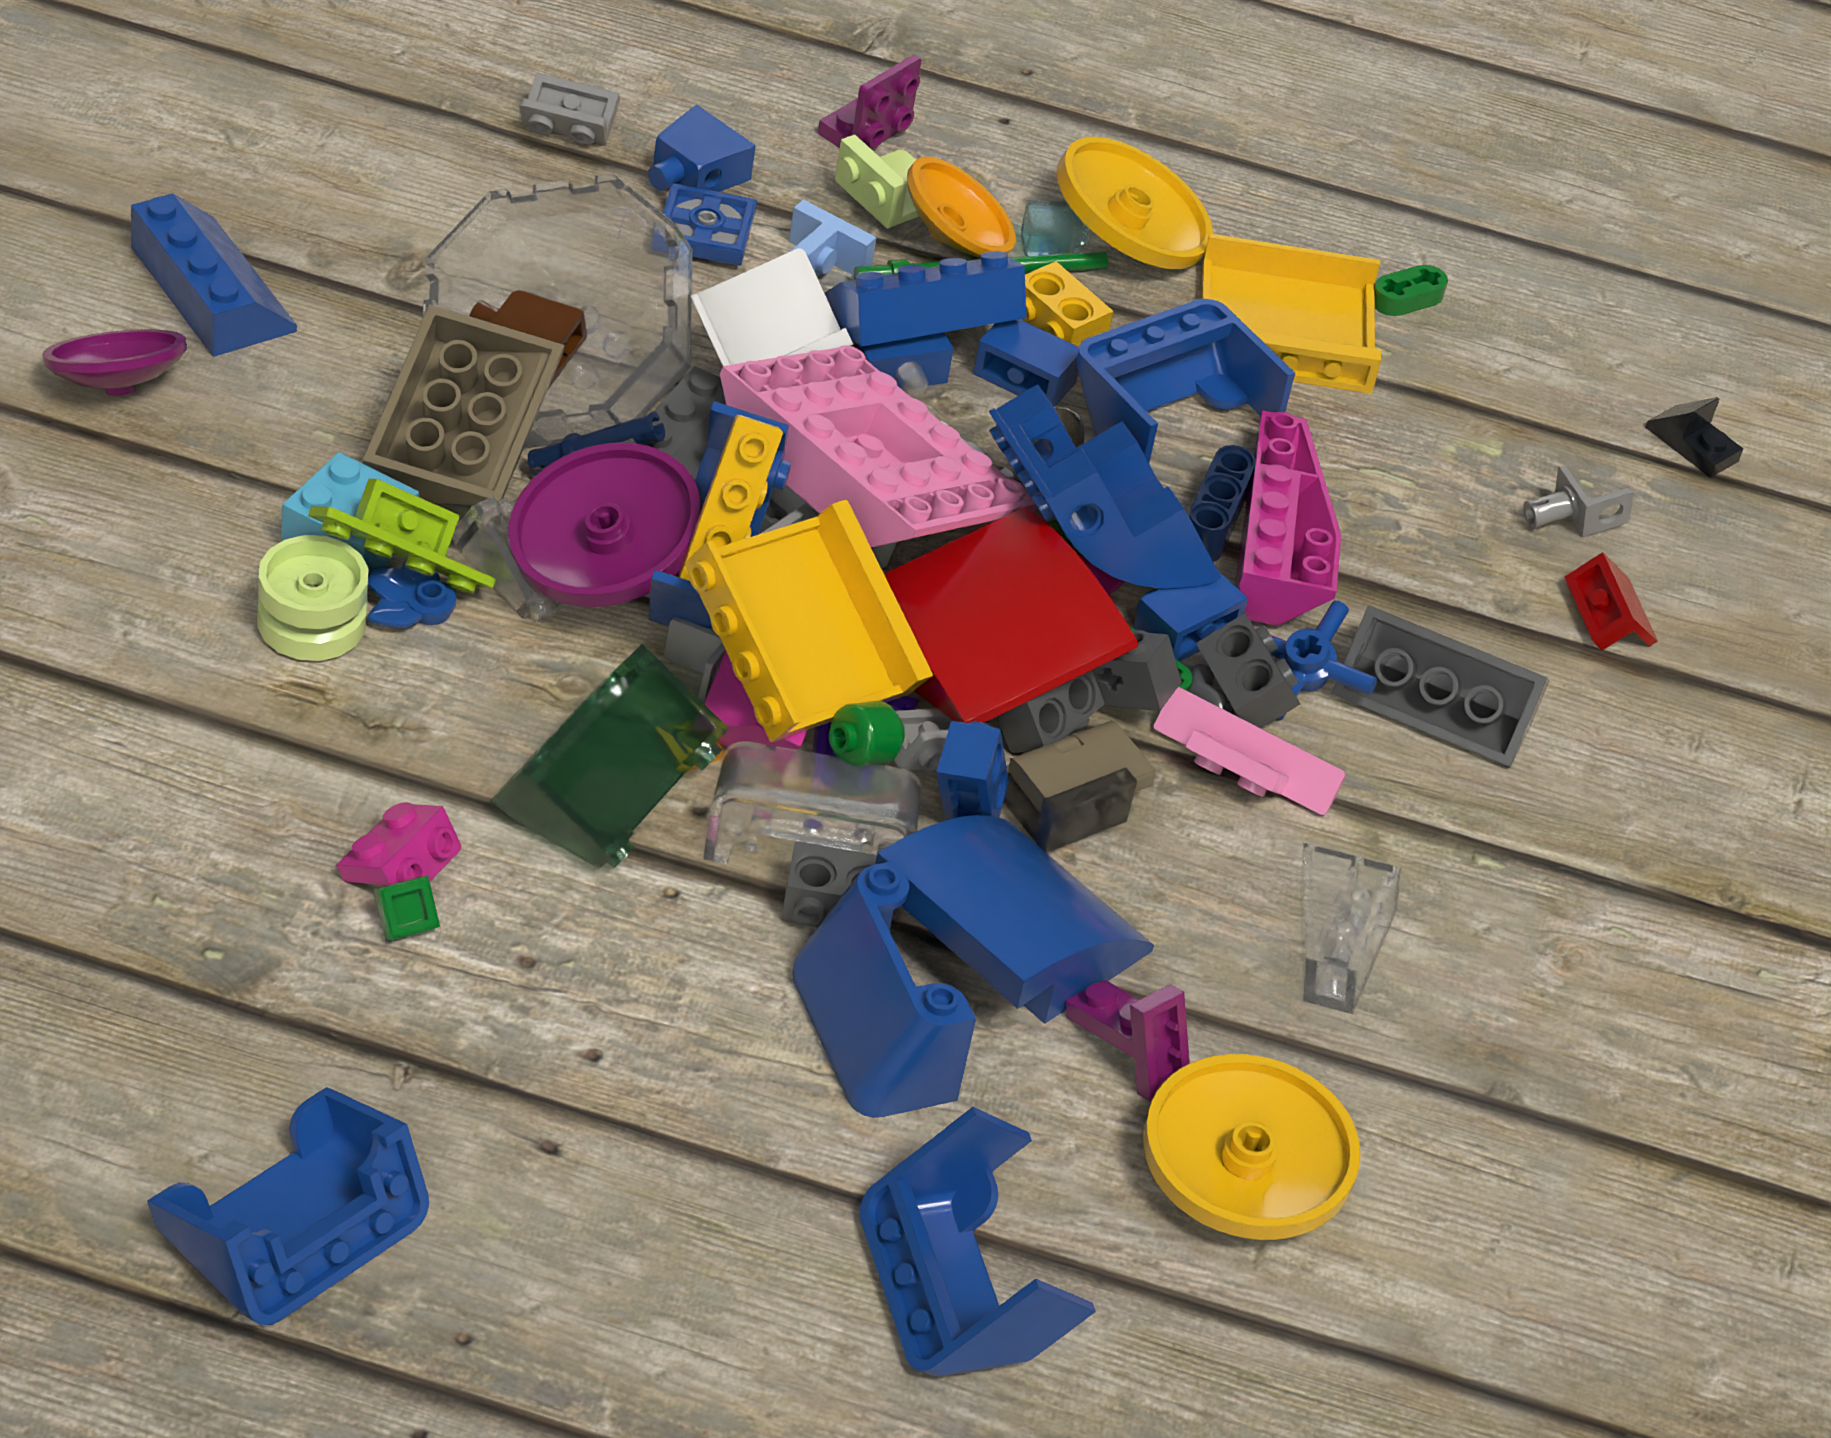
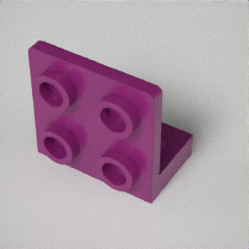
(881, 107)

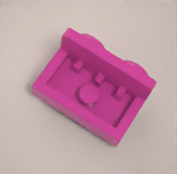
(402, 846)

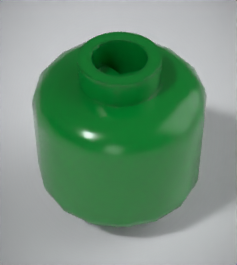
(866, 733)

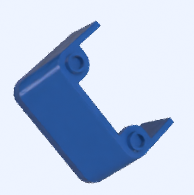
(1173, 356)
(676, 596)
(932, 1268)

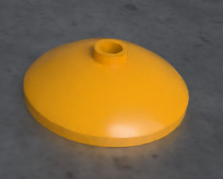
(958, 208)

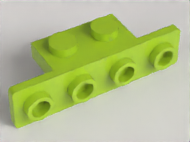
(406, 526)

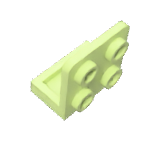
(876, 181)

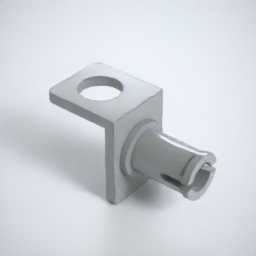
(1572, 503)
(695, 649)

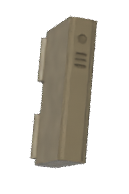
(1078, 761)

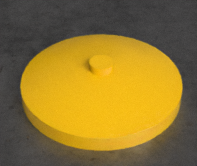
(1134, 202)
(1251, 1146)

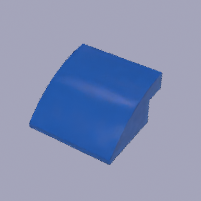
(1013, 912)

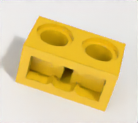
(1064, 305)

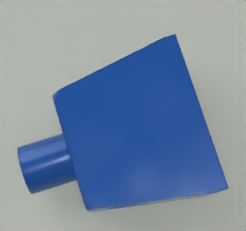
(701, 154)

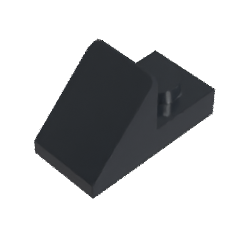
(1691, 434)

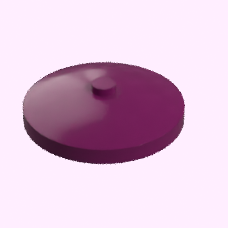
(603, 523)

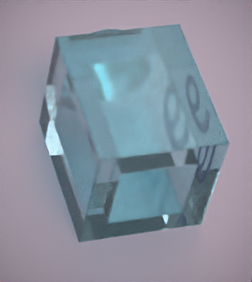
(1051, 229)

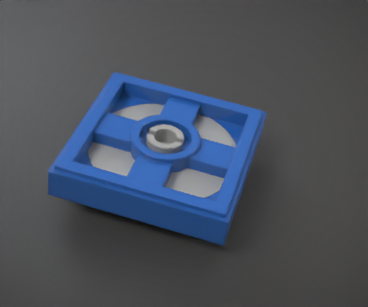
(712, 221)

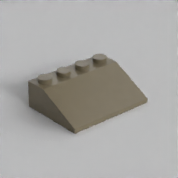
(462, 408)

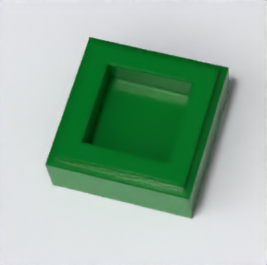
(406, 907)

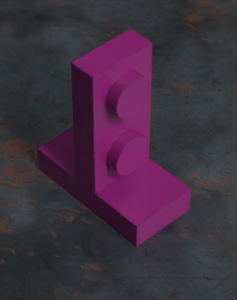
(1145, 1029)

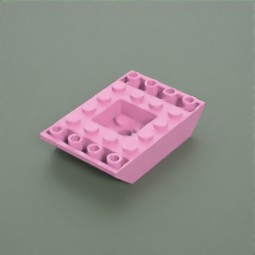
(872, 445)

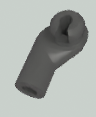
(1203, 688)

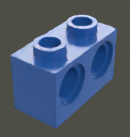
(972, 771)

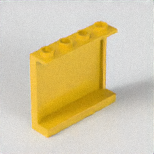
(1302, 304)
(808, 621)

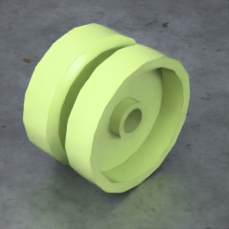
(312, 597)

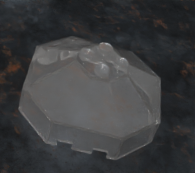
(595, 252)

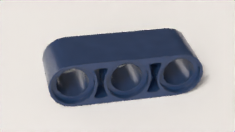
(1222, 497)

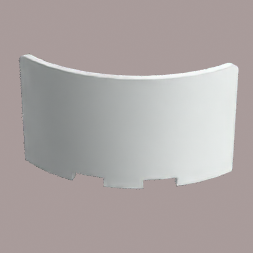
(769, 312)

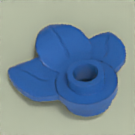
(409, 597)

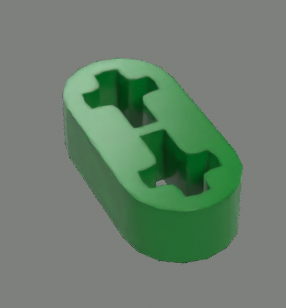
(1410, 290)

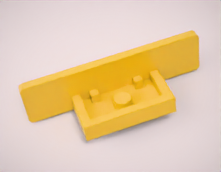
(737, 485)

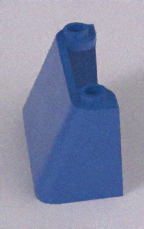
(883, 1035)
(306, 1218)

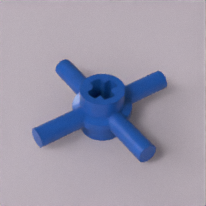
(1315, 659)

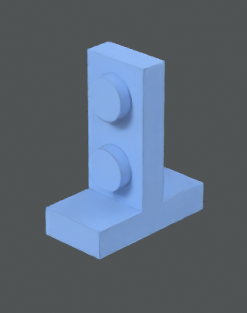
(829, 240)

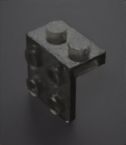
(1075, 811)

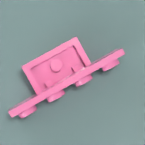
(1249, 751)

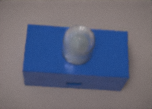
(913, 361)

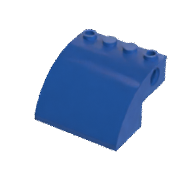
(1102, 496)

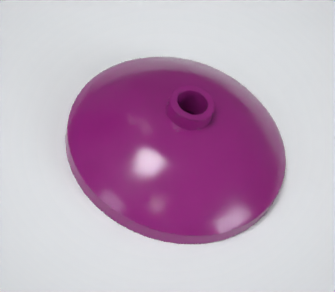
(115, 358)

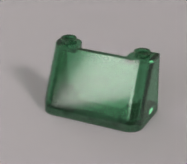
(613, 761)

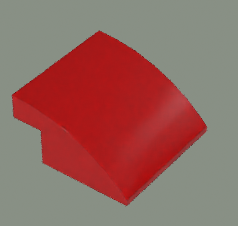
(1006, 617)

